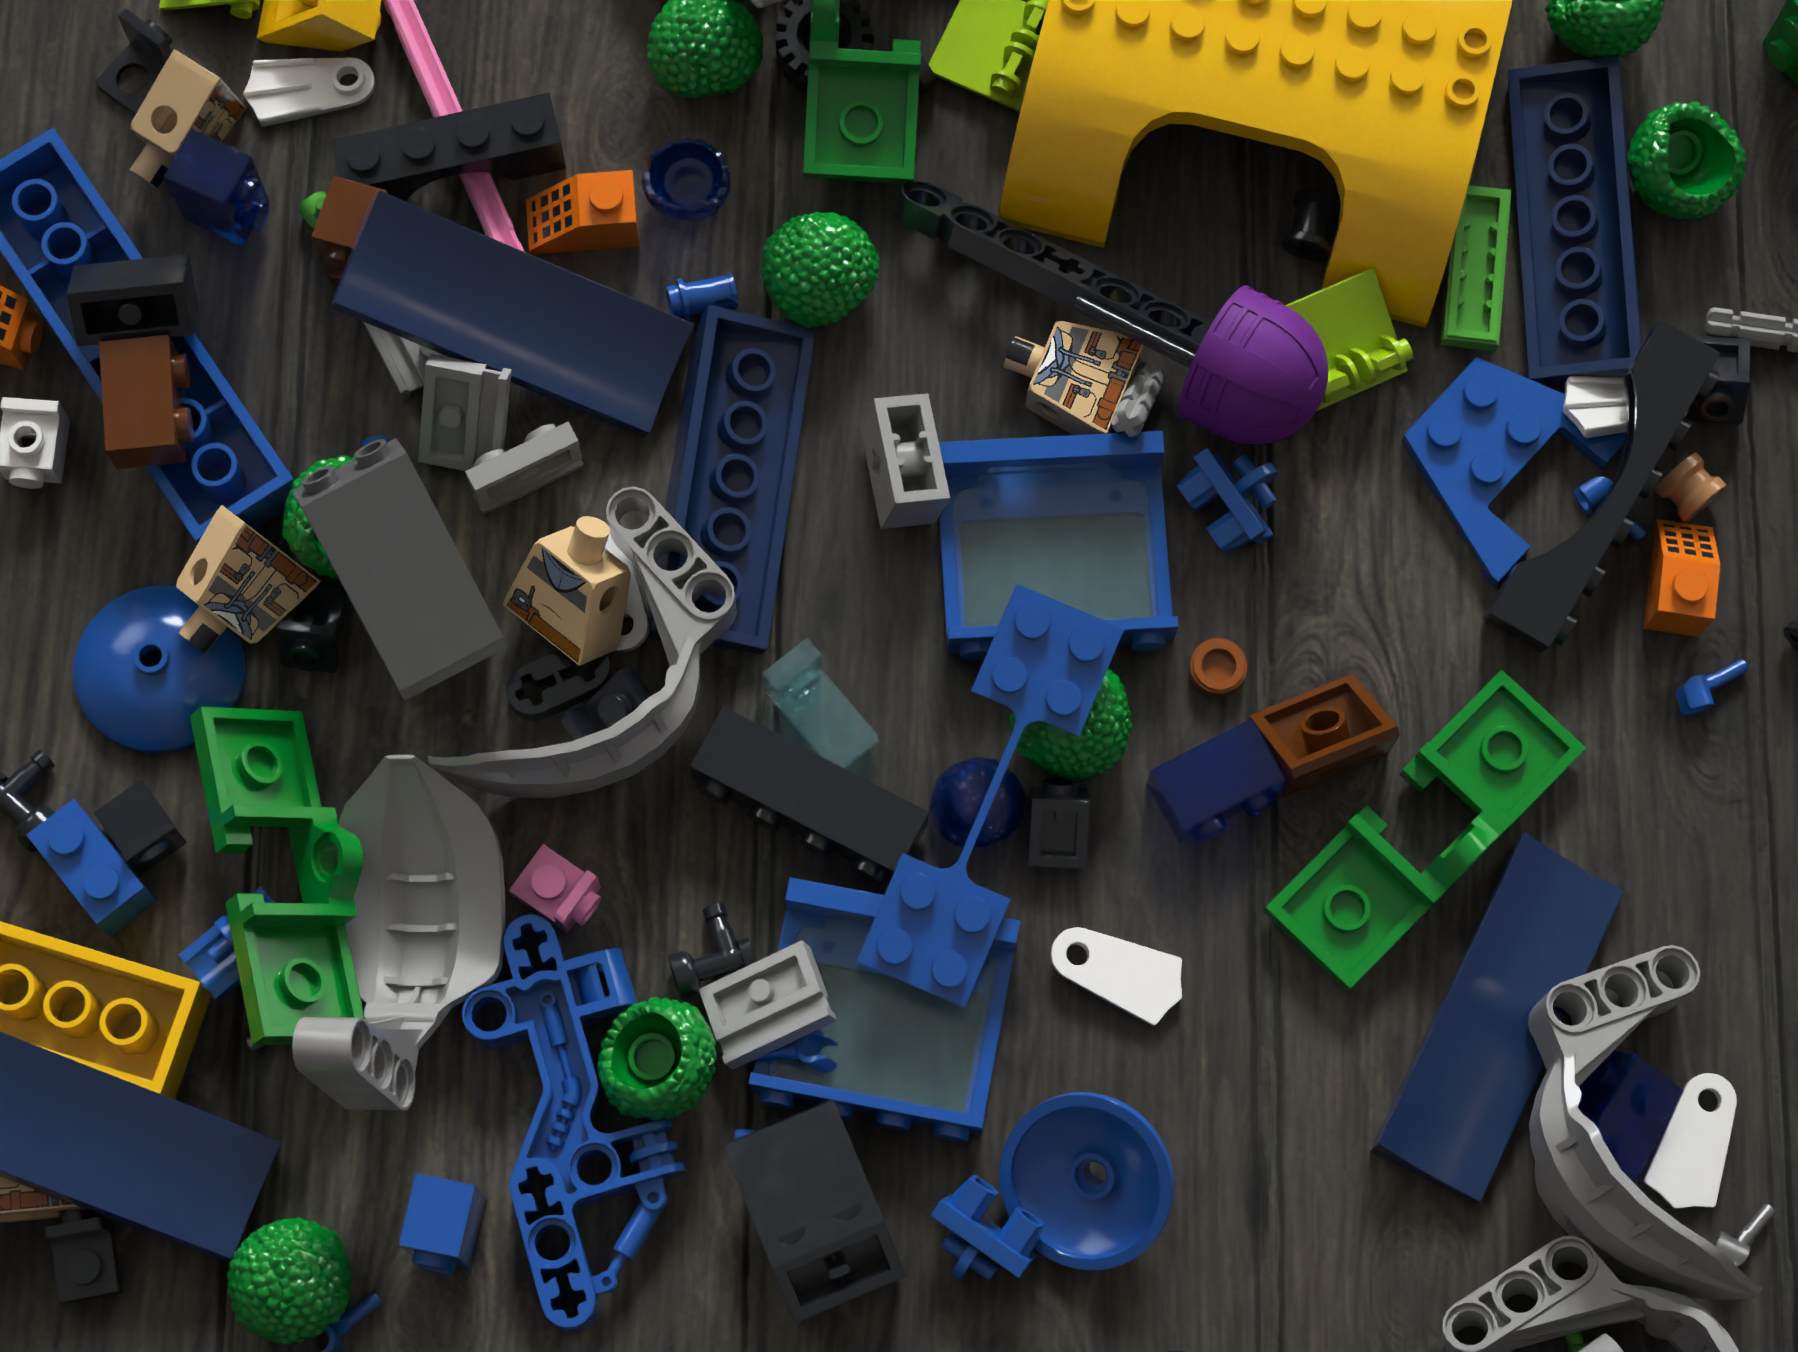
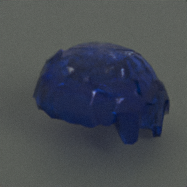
(687, 180)
(959, 797)

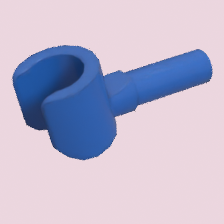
(1592, 494)
(1695, 693)
(806, 1050)
(349, 1319)

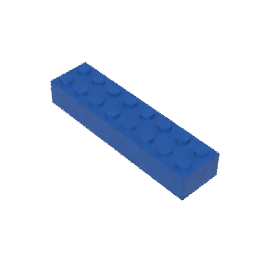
(60, 221)

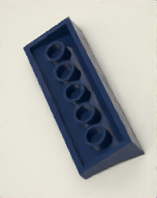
(1575, 219)
(510, 312)
(739, 459)
(1478, 1048)
(127, 1150)

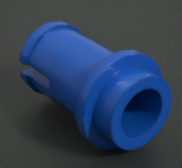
(695, 296)

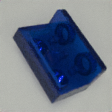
(1629, 1107)

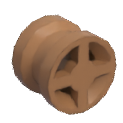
(1690, 487)

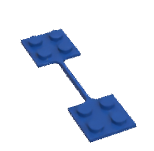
(935, 920)

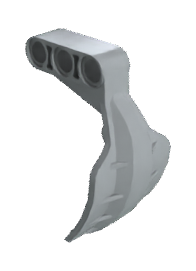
(659, 719)
(421, 933)
(1572, 1162)
(1577, 1306)

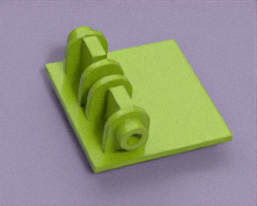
(991, 48)
(1355, 335)

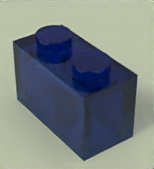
(218, 188)
(1216, 783)

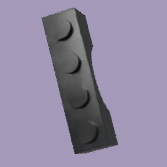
(501, 138)

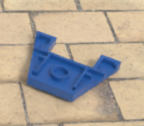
(1480, 441)

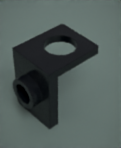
(147, 49)
(140, 827)

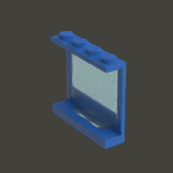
(1062, 519)
(897, 1046)

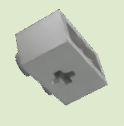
(904, 461)

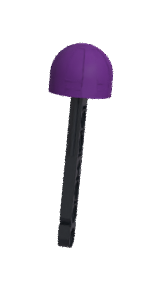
(1250, 370)

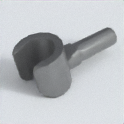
(1739, 1248)

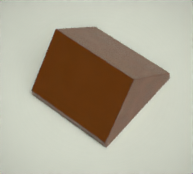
(1326, 732)

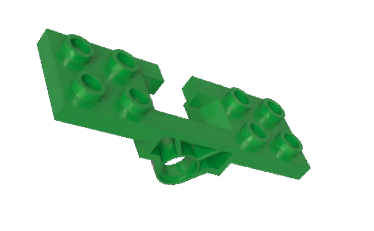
(859, 106)
(1363, 893)
(288, 955)

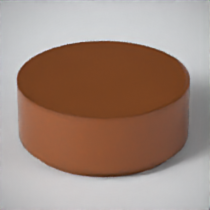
(1217, 668)

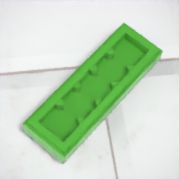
(1477, 271)

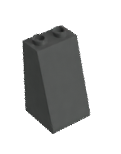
(399, 567)

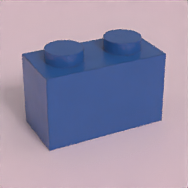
(91, 868)
(442, 1224)

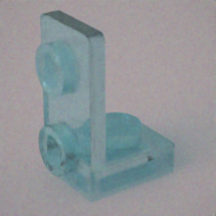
(818, 706)

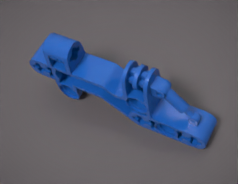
(552, 1014)

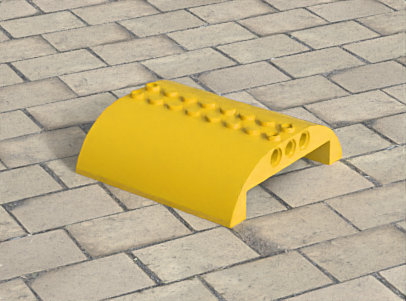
(1365, 86)

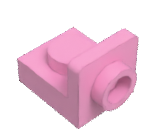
(557, 889)

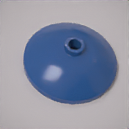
(153, 705)
(1088, 1218)

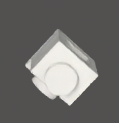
(46, 456)

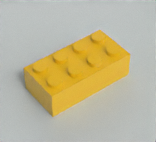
(99, 1008)

